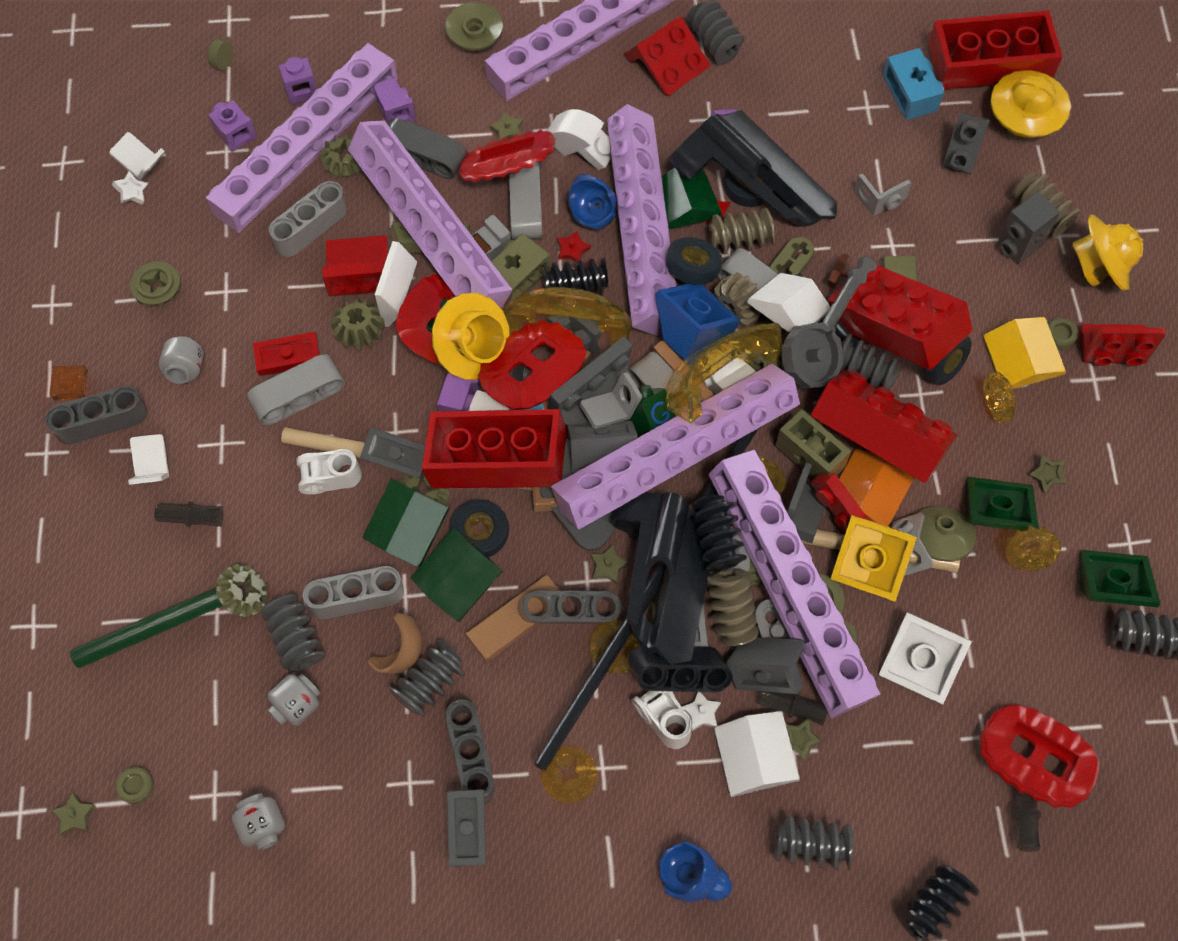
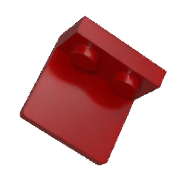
(670, 56)
(354, 264)
(1119, 343)

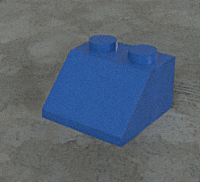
(692, 318)

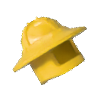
(1030, 104)
(1108, 252)
(469, 333)

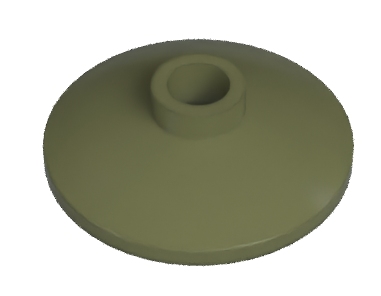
(474, 26)
(946, 543)

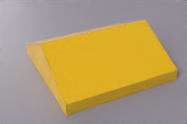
(1024, 351)
(873, 558)

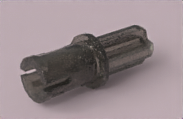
(189, 514)
(794, 706)
(1026, 822)

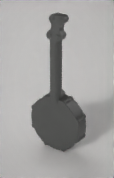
(814, 350)

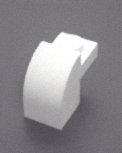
(581, 132)

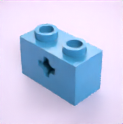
(913, 84)

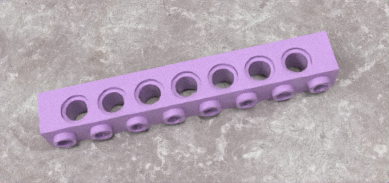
(563, 41)
(300, 139)
(425, 213)
(640, 213)
(675, 446)
(746, 483)

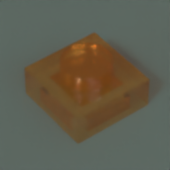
(68, 382)

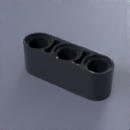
(703, 673)

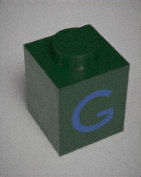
(651, 410)

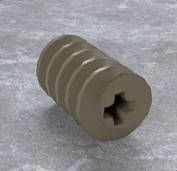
(1032, 184)
(741, 229)
(733, 606)

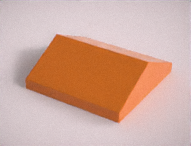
(875, 485)

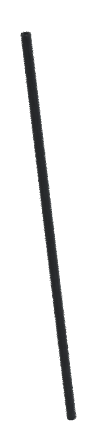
(617, 642)

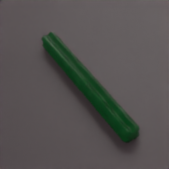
(145, 628)

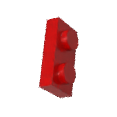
(285, 353)
(834, 495)

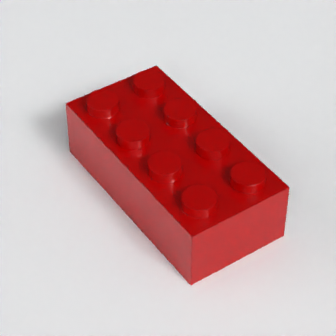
(993, 46)
(906, 317)
(884, 424)
(495, 448)

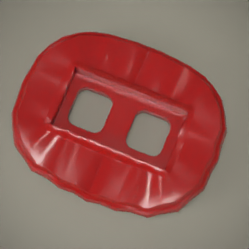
(506, 156)
(416, 312)
(545, 375)
(1048, 739)

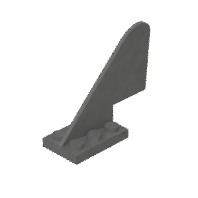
(593, 380)

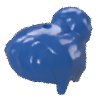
(584, 196)
(688, 859)

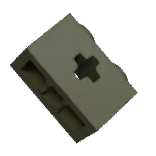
(521, 264)
(809, 442)

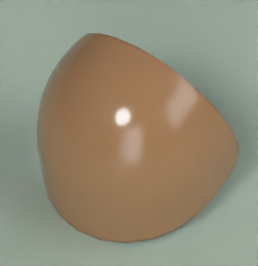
(409, 652)

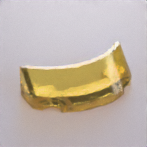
(569, 303)
(683, 389)

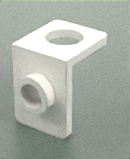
(135, 155)
(149, 459)

